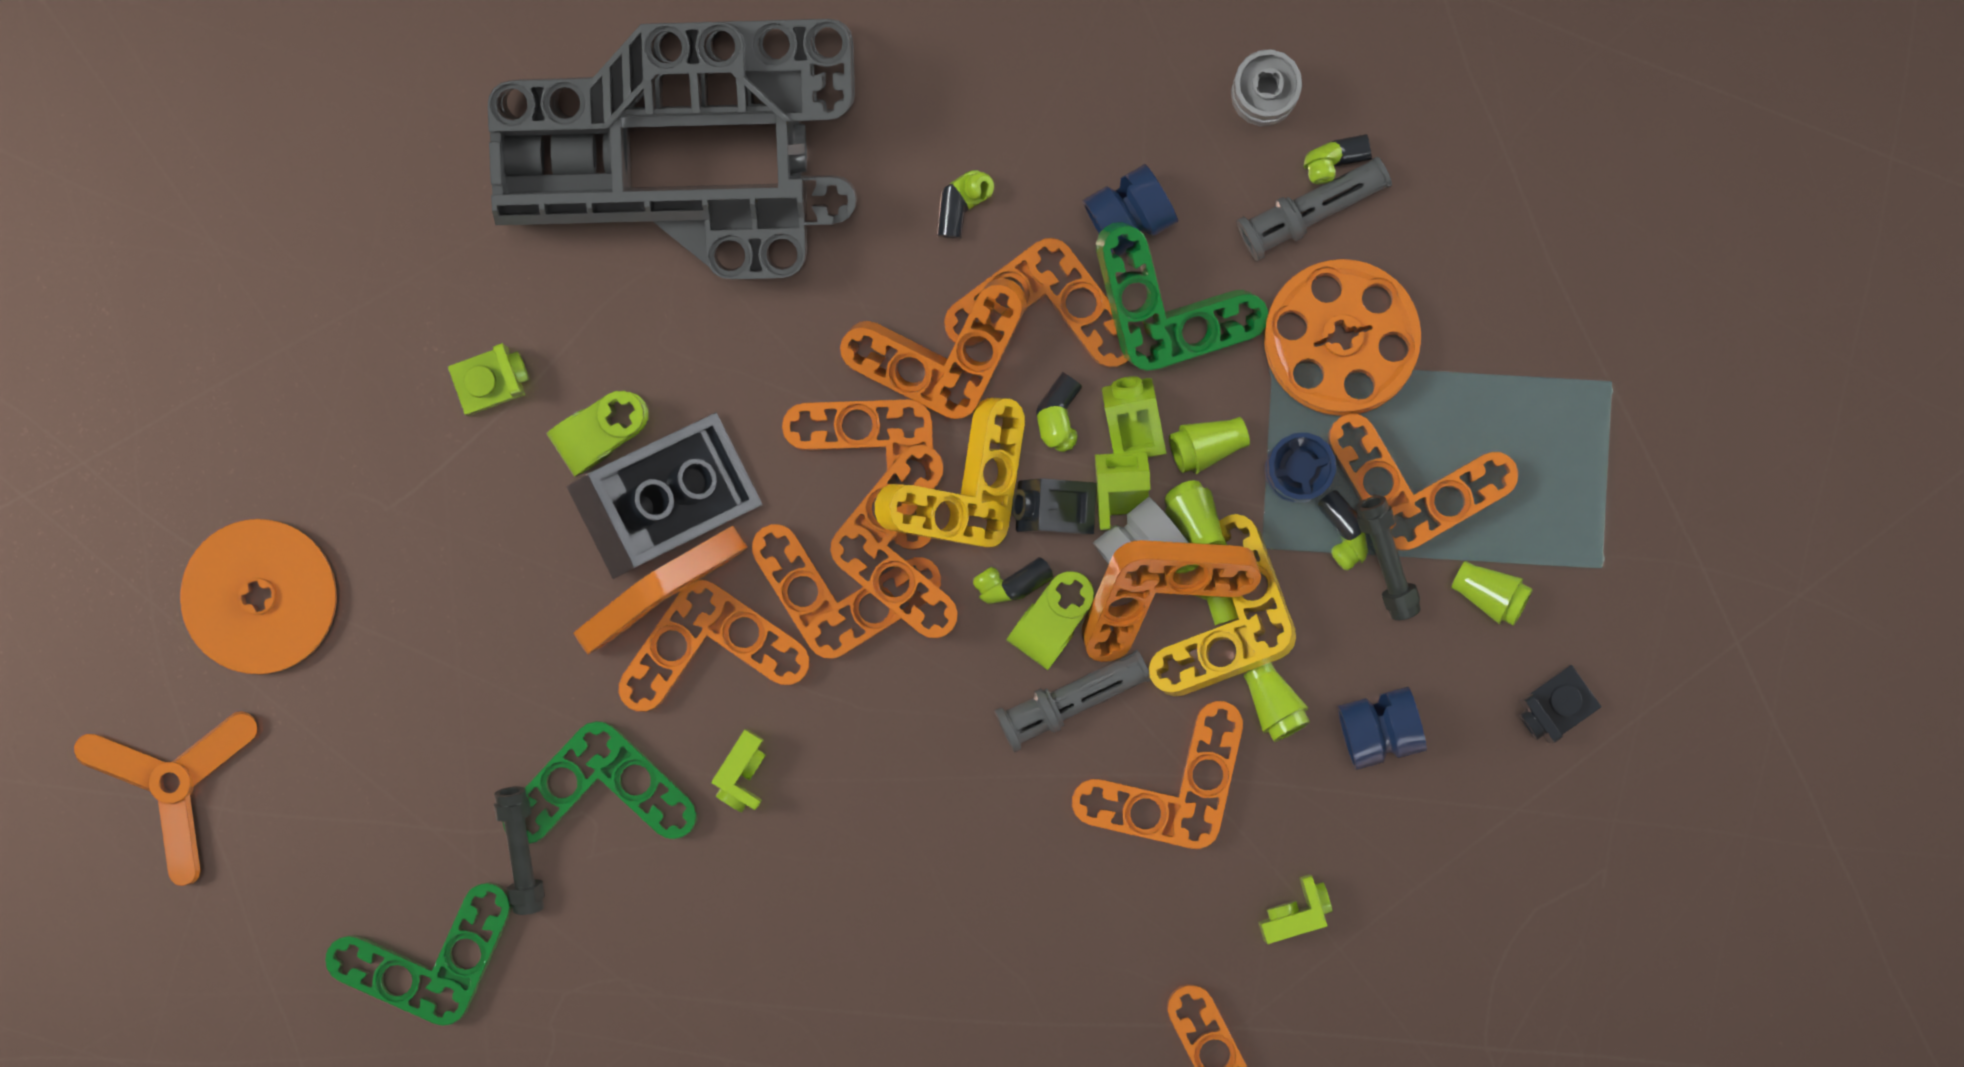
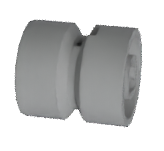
(1266, 87)
(1143, 523)

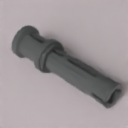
(1286, 213)
(1049, 709)

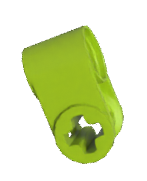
(590, 434)
(1049, 626)

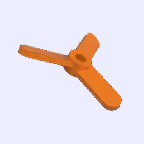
(150, 773)

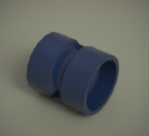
(1137, 202)
(1300, 467)
(1382, 728)

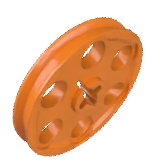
(1348, 311)

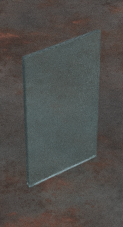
(1441, 423)

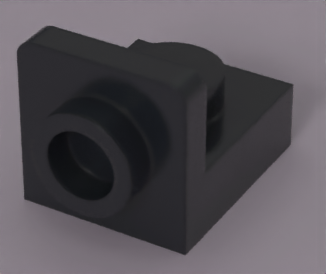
(1055, 506)
(1557, 705)

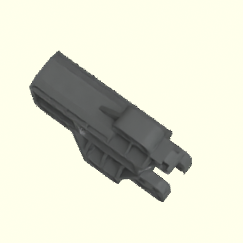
(692, 215)

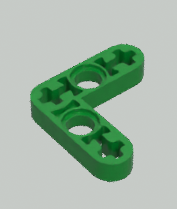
(1167, 326)
(610, 772)
(445, 971)

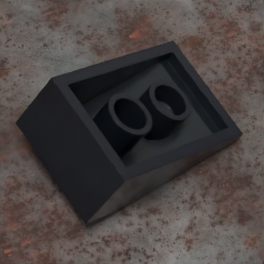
(664, 495)

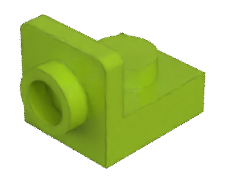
(489, 379)
(1133, 416)
(744, 762)
(1289, 920)

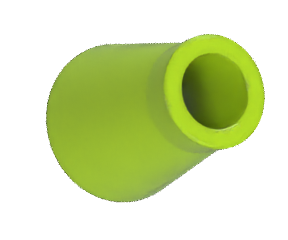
(1206, 443)
(1194, 513)
(1493, 592)
(1276, 703)

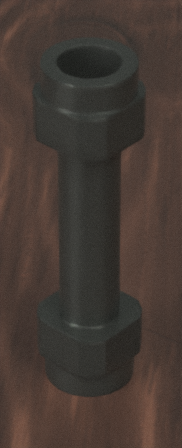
(1376, 519)
(512, 808)

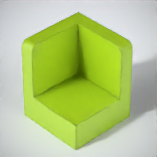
(1120, 484)

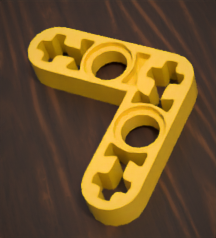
(976, 497)
(1242, 632)

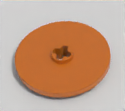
(222, 577)

